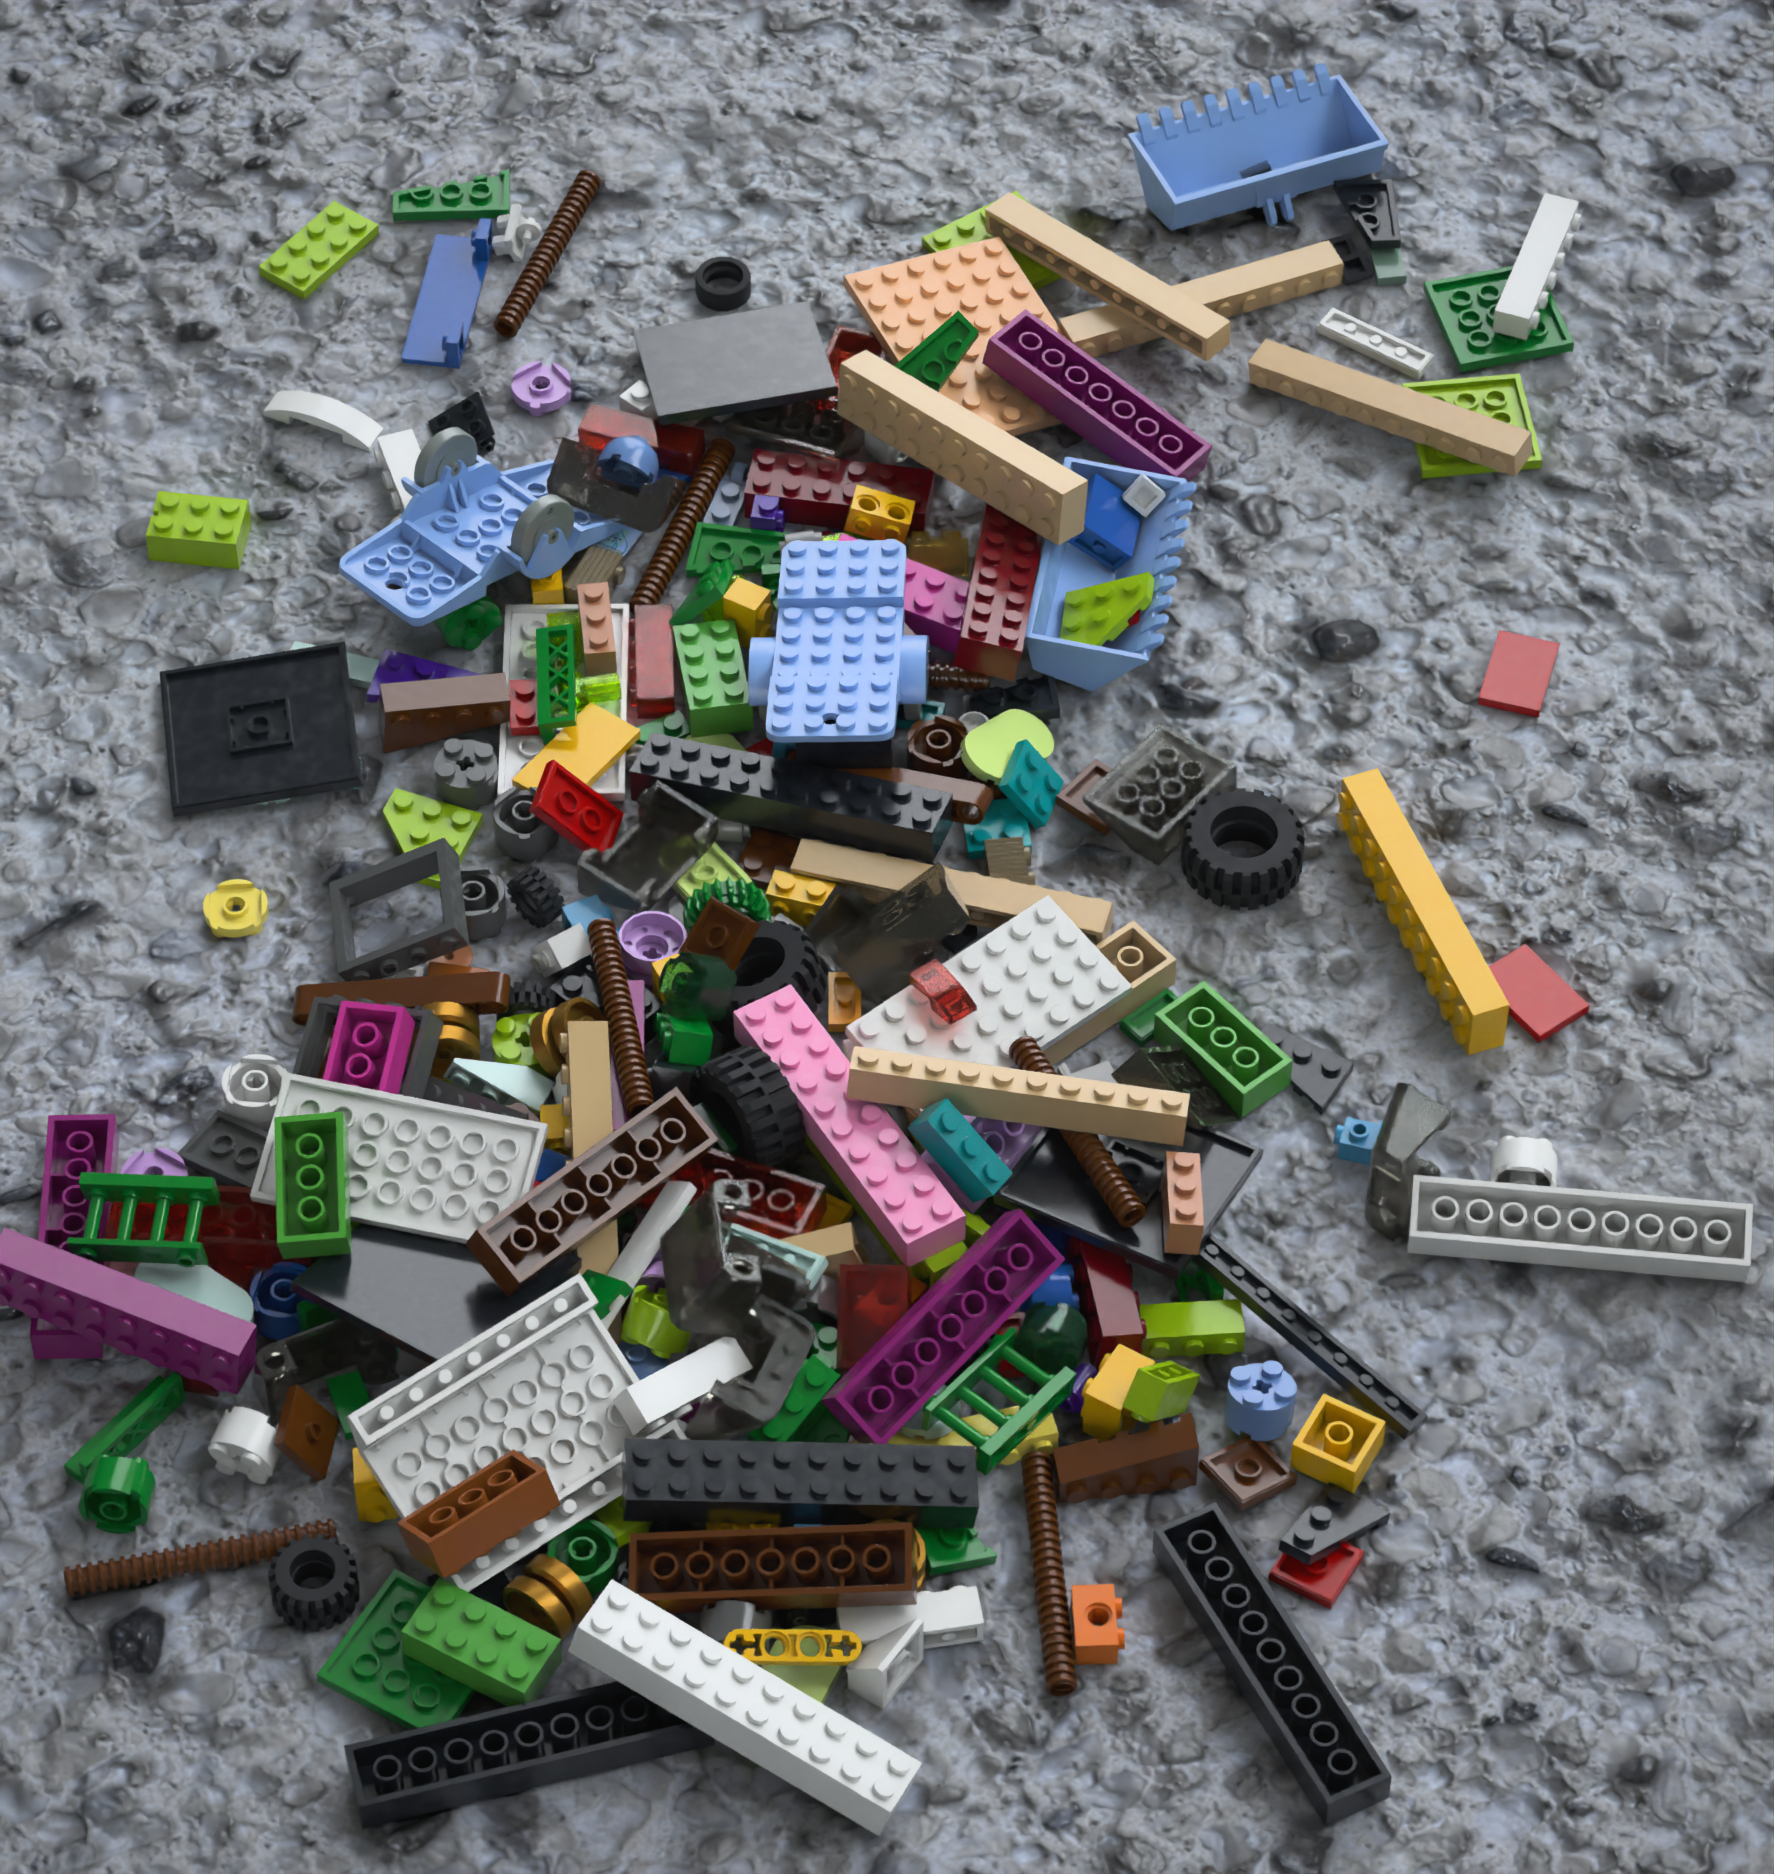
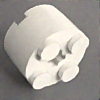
(253, 1089)
(1524, 1162)
(245, 1444)

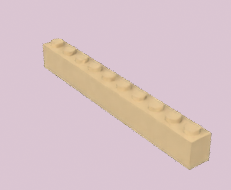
(1108, 276)
(1224, 292)
(1390, 407)
(987, 898)
(1019, 1095)
(590, 1121)

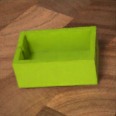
(198, 530)

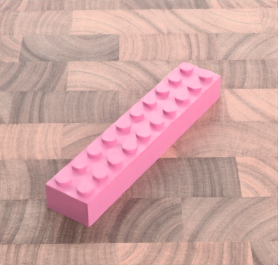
(853, 1134)

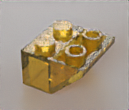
(943, 553)

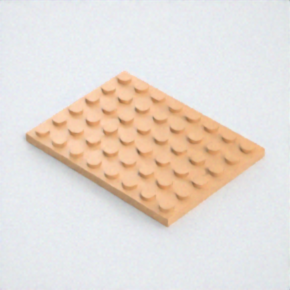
(988, 288)

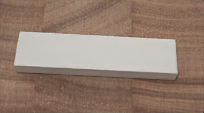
(1375, 343)

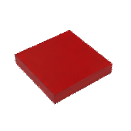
(1321, 1580)

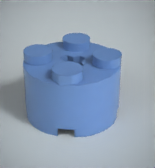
(1260, 1400)

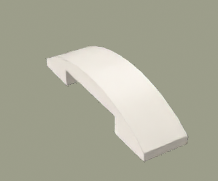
(327, 413)

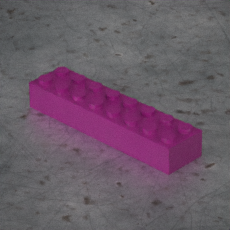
(1093, 400)
(72, 1147)
(125, 1313)
(943, 1329)

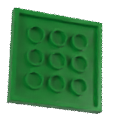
(1466, 317)
(377, 1673)

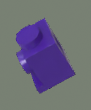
(767, 514)

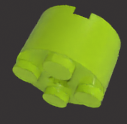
(512, 1042)
(649, 1323)

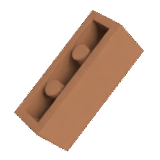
(596, 628)
(1182, 1203)

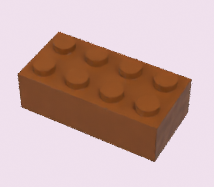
(479, 1514)

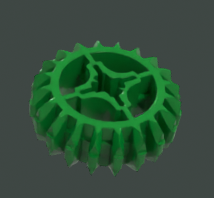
(736, 894)

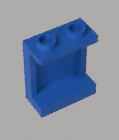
(1108, 526)

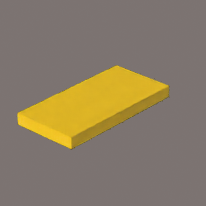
(583, 749)

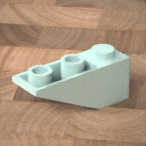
(501, 1082)

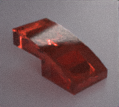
(943, 990)

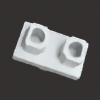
(515, 233)

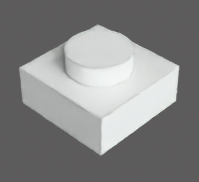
(1143, 495)

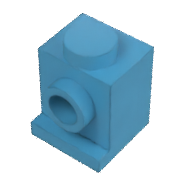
(1356, 1140)

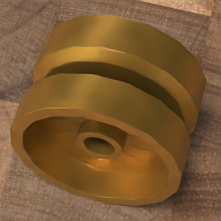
(550, 1023)
(458, 1037)
(548, 1596)

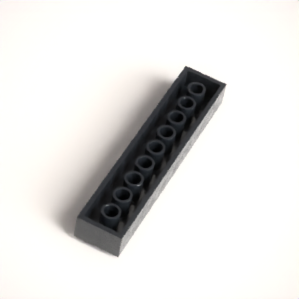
(798, 797)
(798, 1482)
(1271, 1664)
(512, 1751)

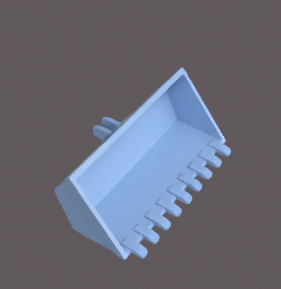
(1303, 132)
(1069, 569)

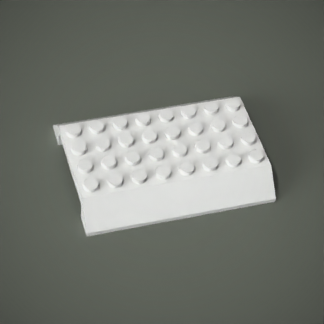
(523, 1385)

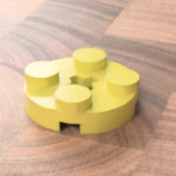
(240, 923)

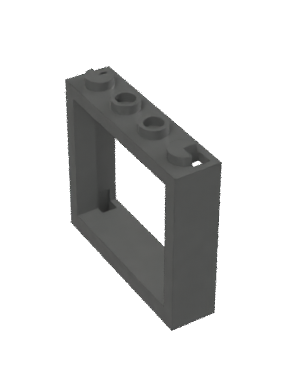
(388, 877)
(319, 1028)

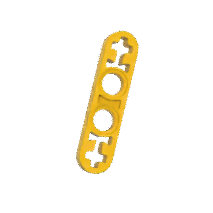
(791, 1643)

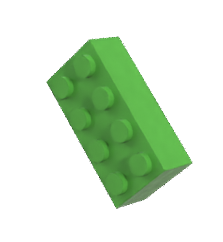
(712, 678)
(1225, 1047)
(312, 1185)
(481, 1645)

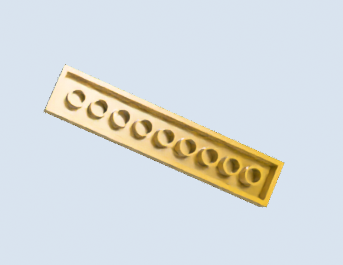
(1422, 912)

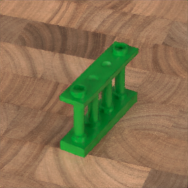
(138, 1189)
(1011, 1429)

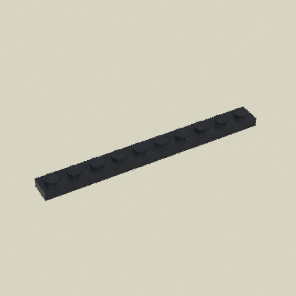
(1309, 1337)

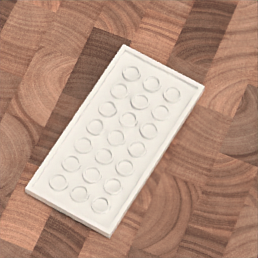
(521, 663)
(1026, 980)
(416, 1159)

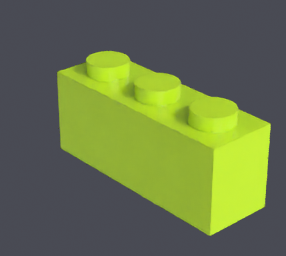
(1193, 1328)
(1160, 1391)

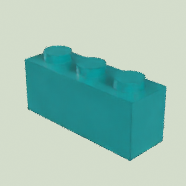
(960, 1150)

